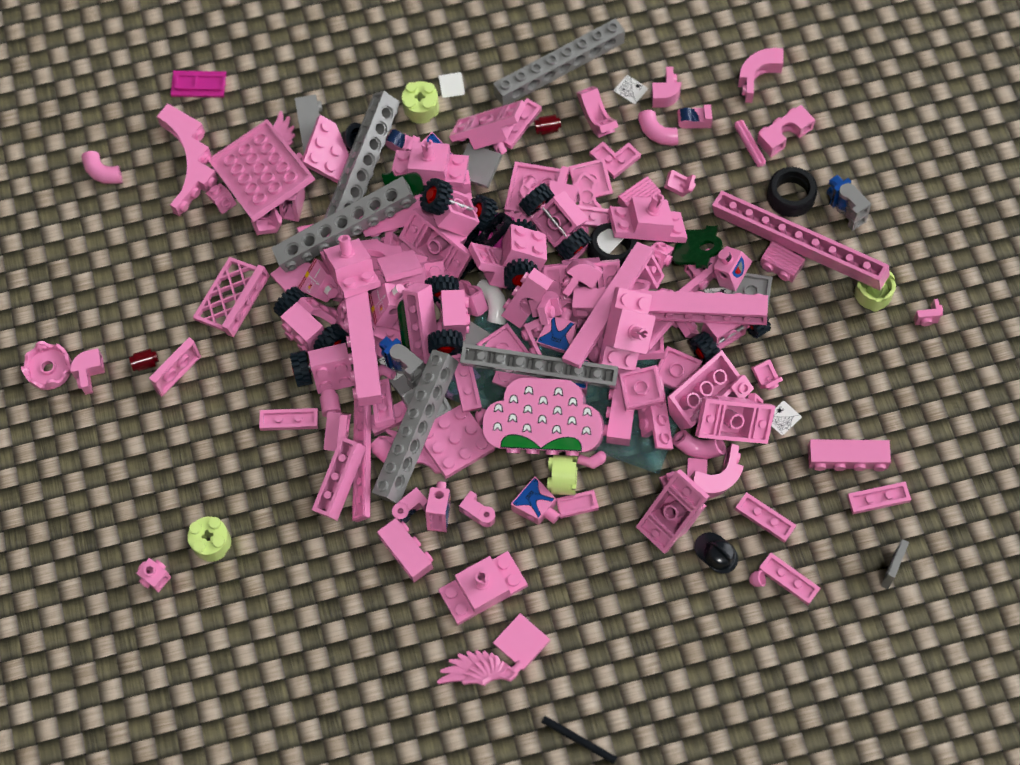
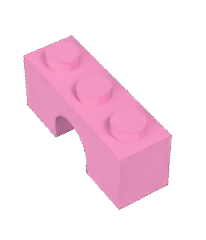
(795, 121)
(533, 287)

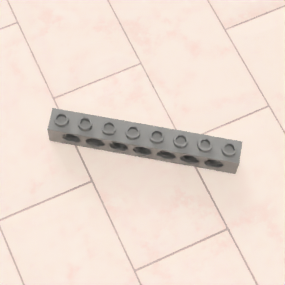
(559, 62)
(372, 131)
(334, 224)
(538, 366)
(415, 426)

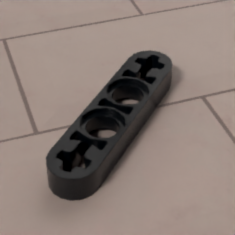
(502, 223)

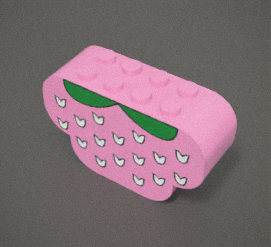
(543, 417)

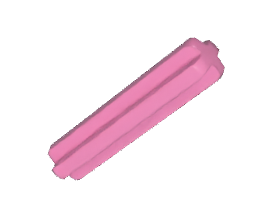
(750, 143)

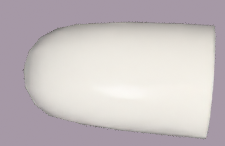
(495, 301)

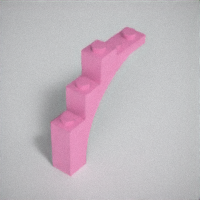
(198, 175)

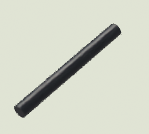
(579, 740)

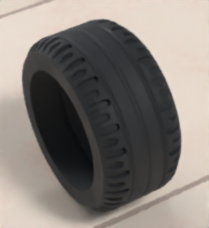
(796, 176)
(595, 251)

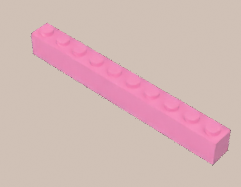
(801, 240)
(687, 306)

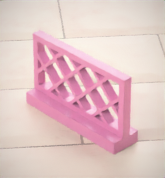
(243, 300)

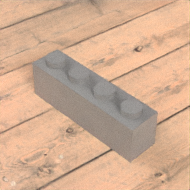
(307, 111)

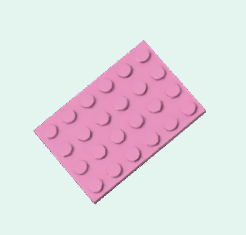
(261, 170)

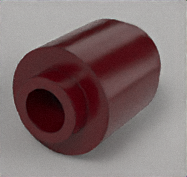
(547, 124)
(144, 360)

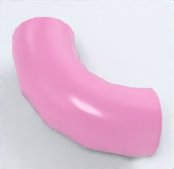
(655, 131)
(98, 171)
(698, 447)

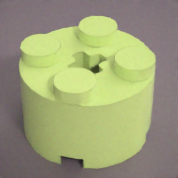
(420, 101)
(874, 298)
(563, 475)
(219, 538)

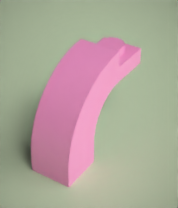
(759, 63)
(595, 112)
(718, 484)

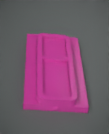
(198, 84)

